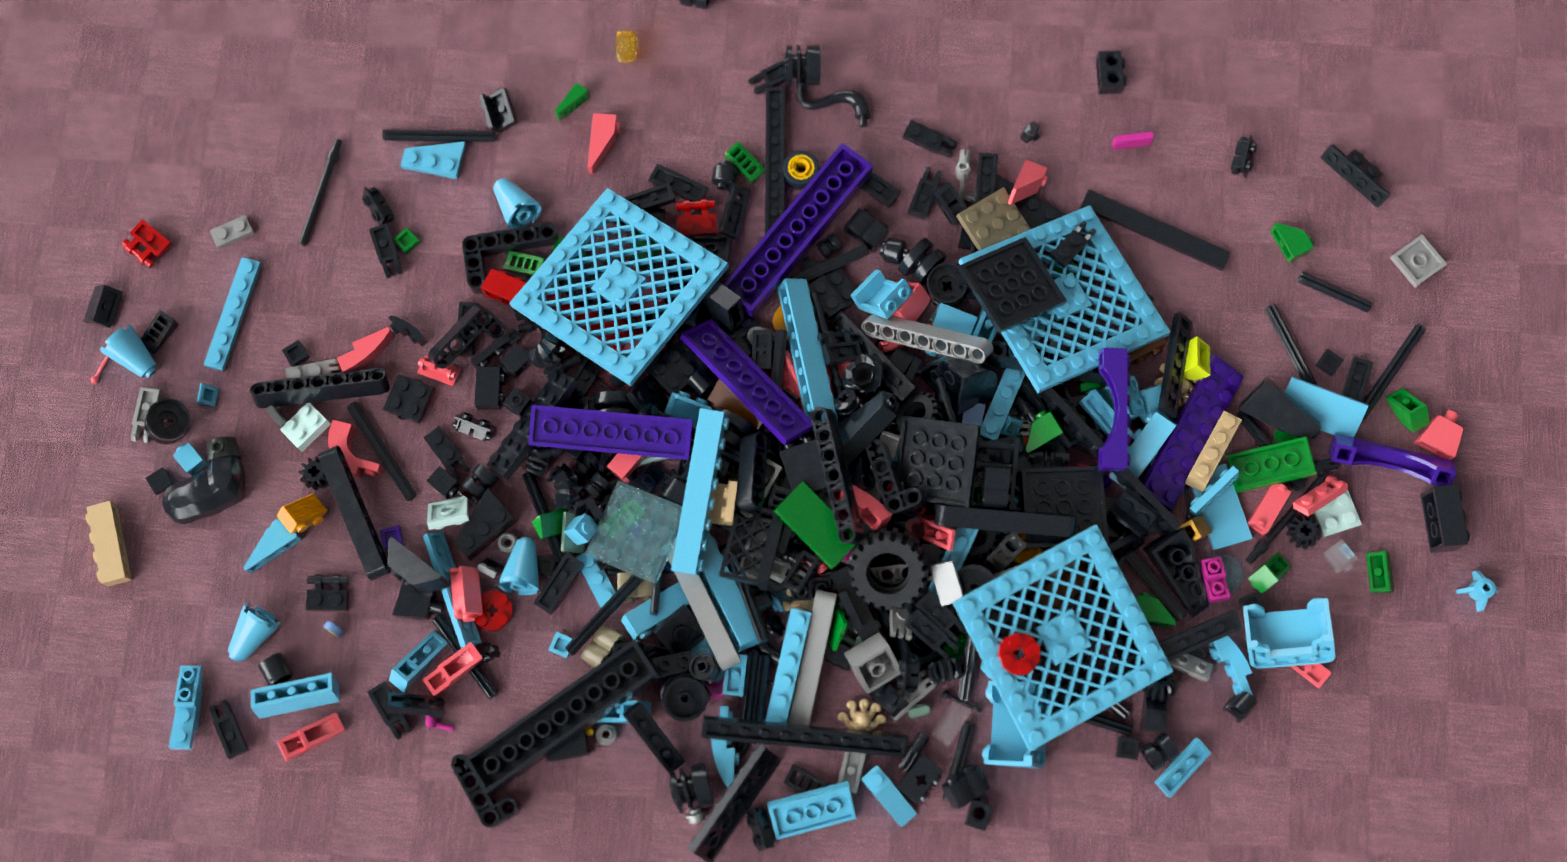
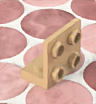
(725, 504)

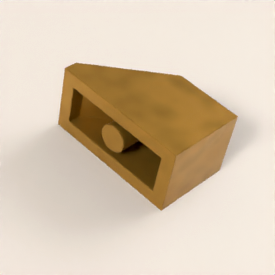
(1196, 528)

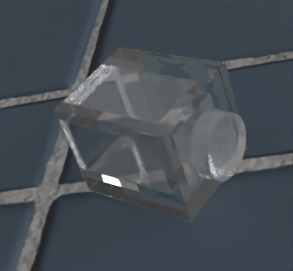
(1340, 557)

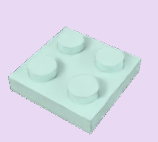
(305, 427)
(448, 512)
(1337, 516)

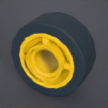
(797, 160)

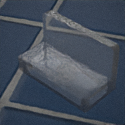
(951, 723)

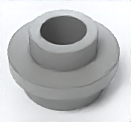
(503, 538)
(612, 737)
(696, 815)

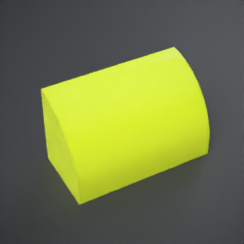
(1197, 360)

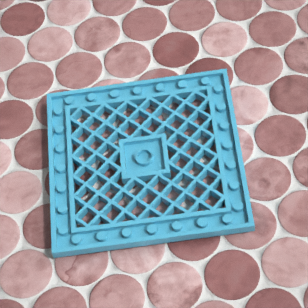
(1123, 279)
(619, 286)
(1064, 636)

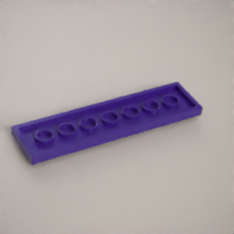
(747, 381)
(1193, 428)
(610, 432)

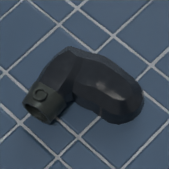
(208, 490)

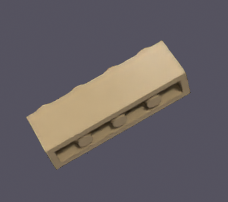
(1213, 451)
(108, 543)

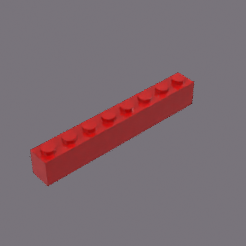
(504, 288)

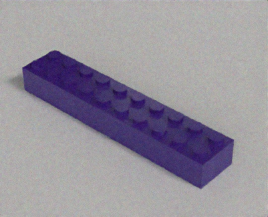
(799, 228)

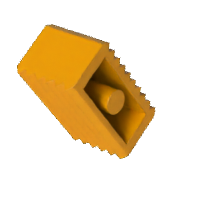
(302, 513)

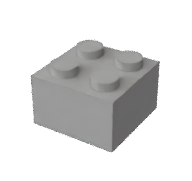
(872, 663)

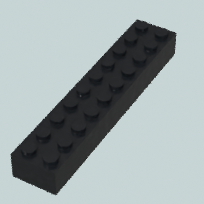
(563, 717)

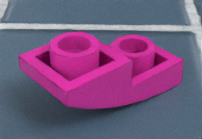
(1214, 579)

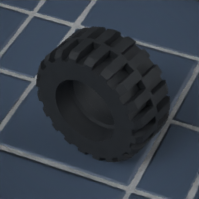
(880, 592)

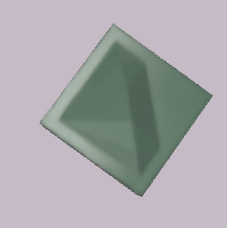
(918, 710)

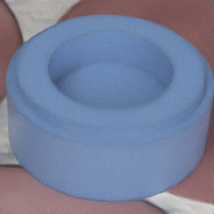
(334, 629)

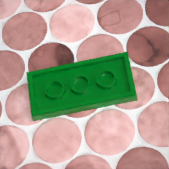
(1272, 464)
(813, 524)

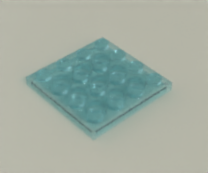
(636, 532)

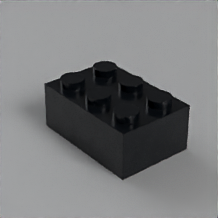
(1444, 518)

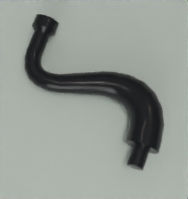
(852, 97)

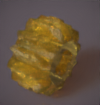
(626, 46)

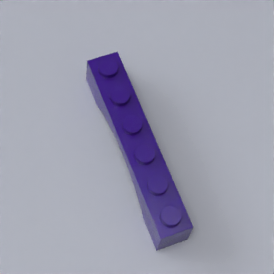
(1113, 368)
(1362, 452)

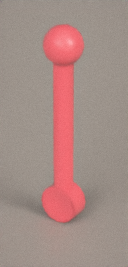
(94, 379)

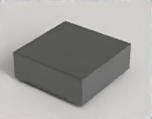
(277, 415)

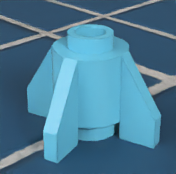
(1480, 590)

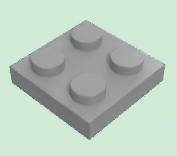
(1418, 260)

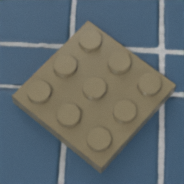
(992, 220)

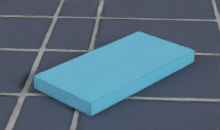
(1333, 411)
(1225, 516)
(811, 810)

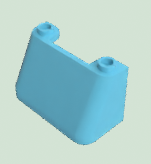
(1289, 636)
(1007, 744)

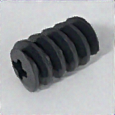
(847, 403)

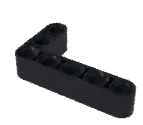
(502, 247)

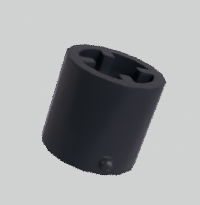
(275, 669)

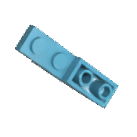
(1236, 664)
(188, 707)
(725, 757)

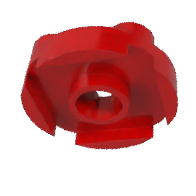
(500, 618)
(1008, 659)

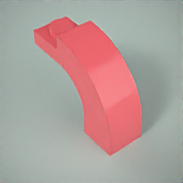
(341, 435)

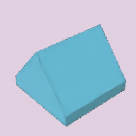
(207, 395)
(1011, 426)

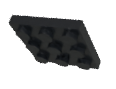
(717, 245)

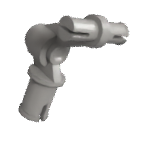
(963, 173)

